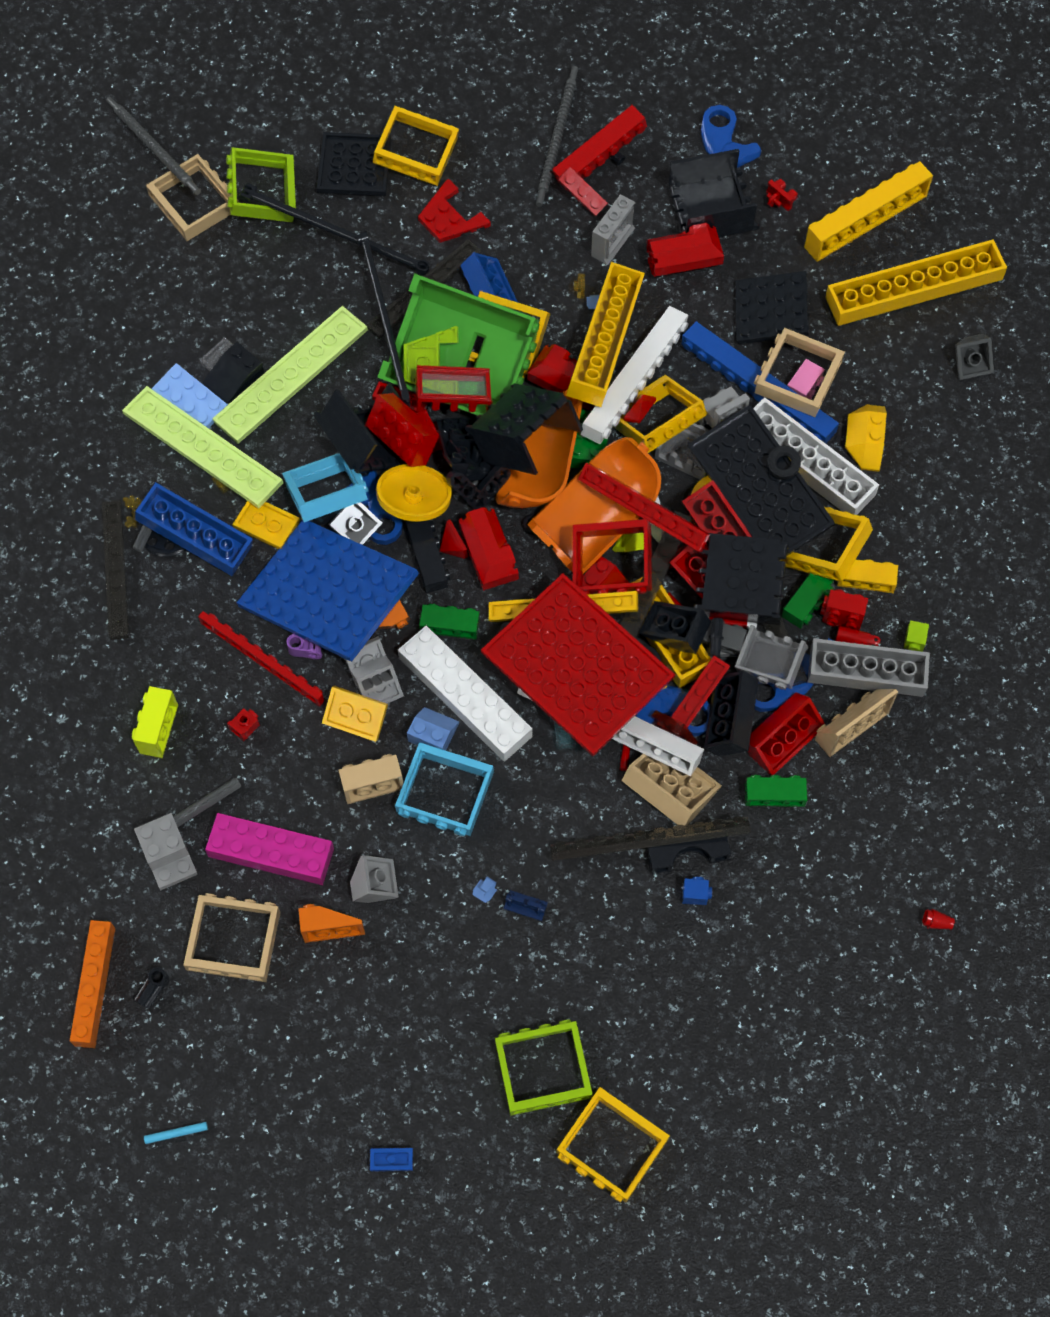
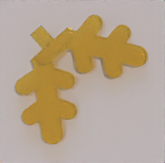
(130, 502)

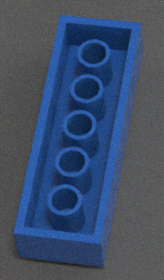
(193, 529)

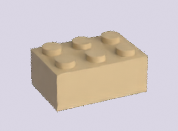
(371, 778)

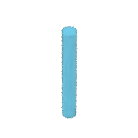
(175, 1132)

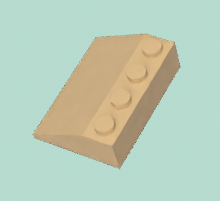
(855, 720)
(670, 790)

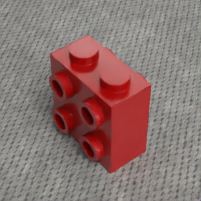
(843, 609)

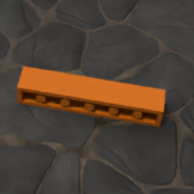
(92, 984)

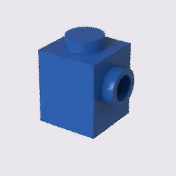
(696, 891)

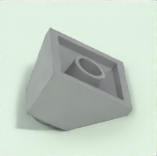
(374, 880)

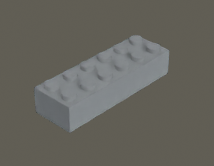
(868, 667)

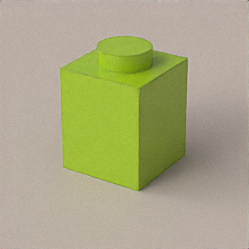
(916, 636)

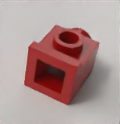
(244, 730)

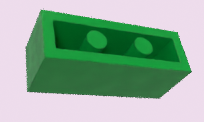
(807, 599)
(450, 621)
(776, 791)

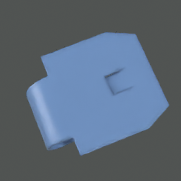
(592, 301)
(485, 889)

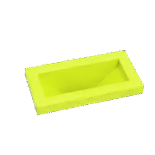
(629, 543)

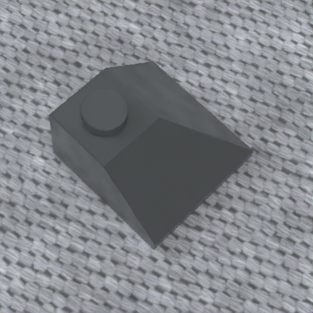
(974, 356)

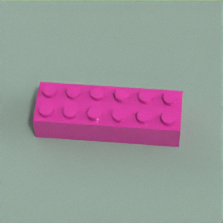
(269, 849)

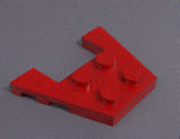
(444, 220)

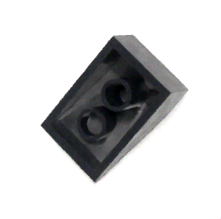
(233, 373)
(676, 626)

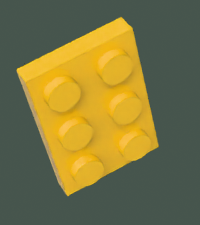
(266, 523)
(354, 713)

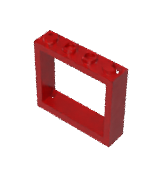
(605, 529)

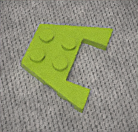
(426, 351)

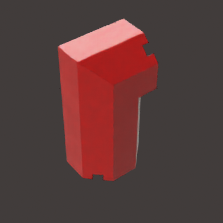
(685, 251)
(554, 370)
(488, 548)

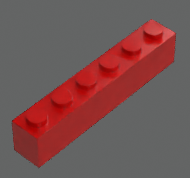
(603, 144)

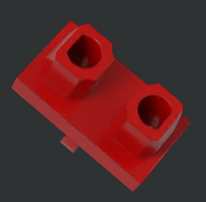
(779, 196)

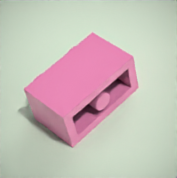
(807, 379)

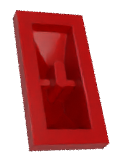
(639, 408)
(452, 542)

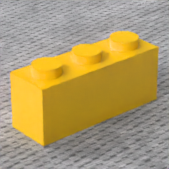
(871, 576)

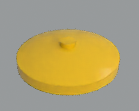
(413, 492)

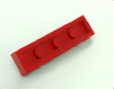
(700, 691)

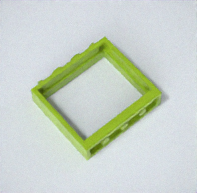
(266, 159)
(548, 1100)

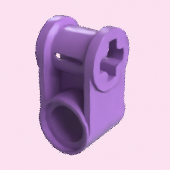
(305, 649)

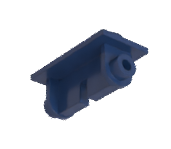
(525, 905)

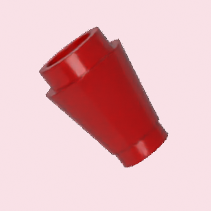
(936, 920)

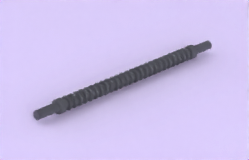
(556, 136)
(152, 144)

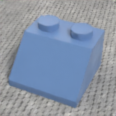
(432, 729)

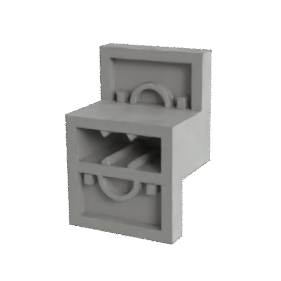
(723, 406)
(375, 673)
(165, 851)

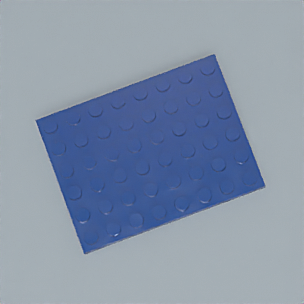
(328, 589)

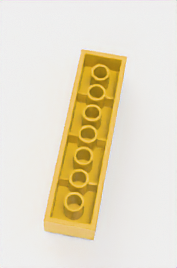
(868, 211)

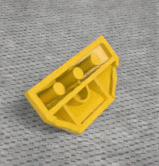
(866, 436)

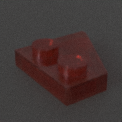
(673, 726)

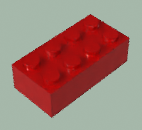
(402, 429)
(713, 512)

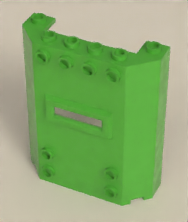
(506, 334)

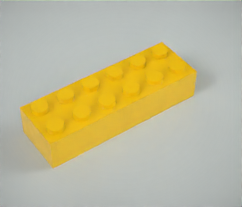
(684, 665)

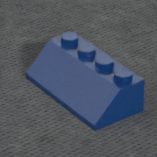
(487, 275)

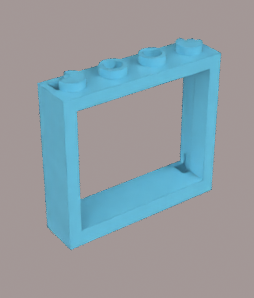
(328, 503)
(449, 759)

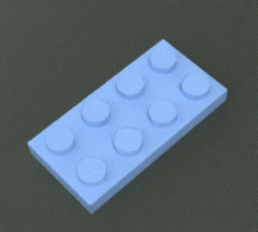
(189, 395)

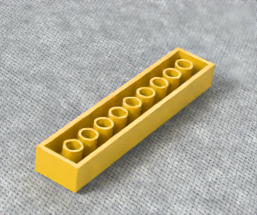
(915, 282)
(605, 335)

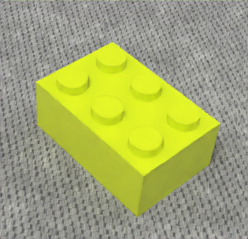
(155, 722)

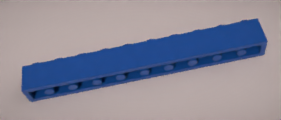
(743, 372)

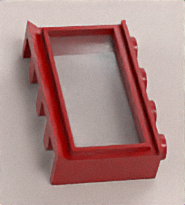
(452, 386)

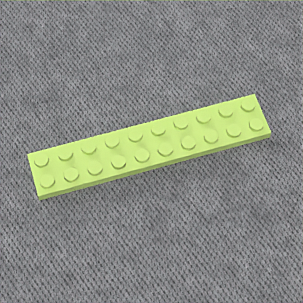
(289, 374)
(203, 447)

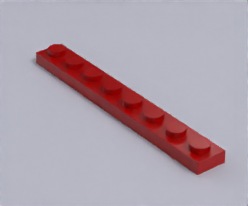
(644, 507)
(256, 654)

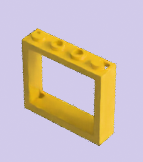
(409, 166)
(543, 315)
(675, 425)
(838, 570)
(632, 1117)

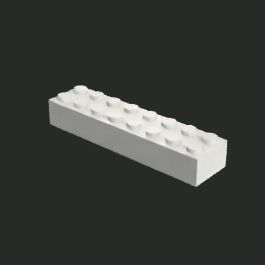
(820, 464)
(465, 693)

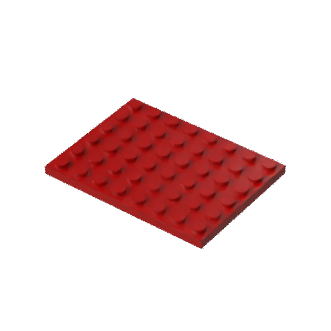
(578, 664)

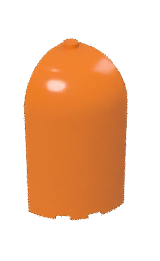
(552, 456)
(584, 505)

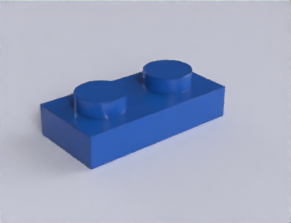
(391, 1159)

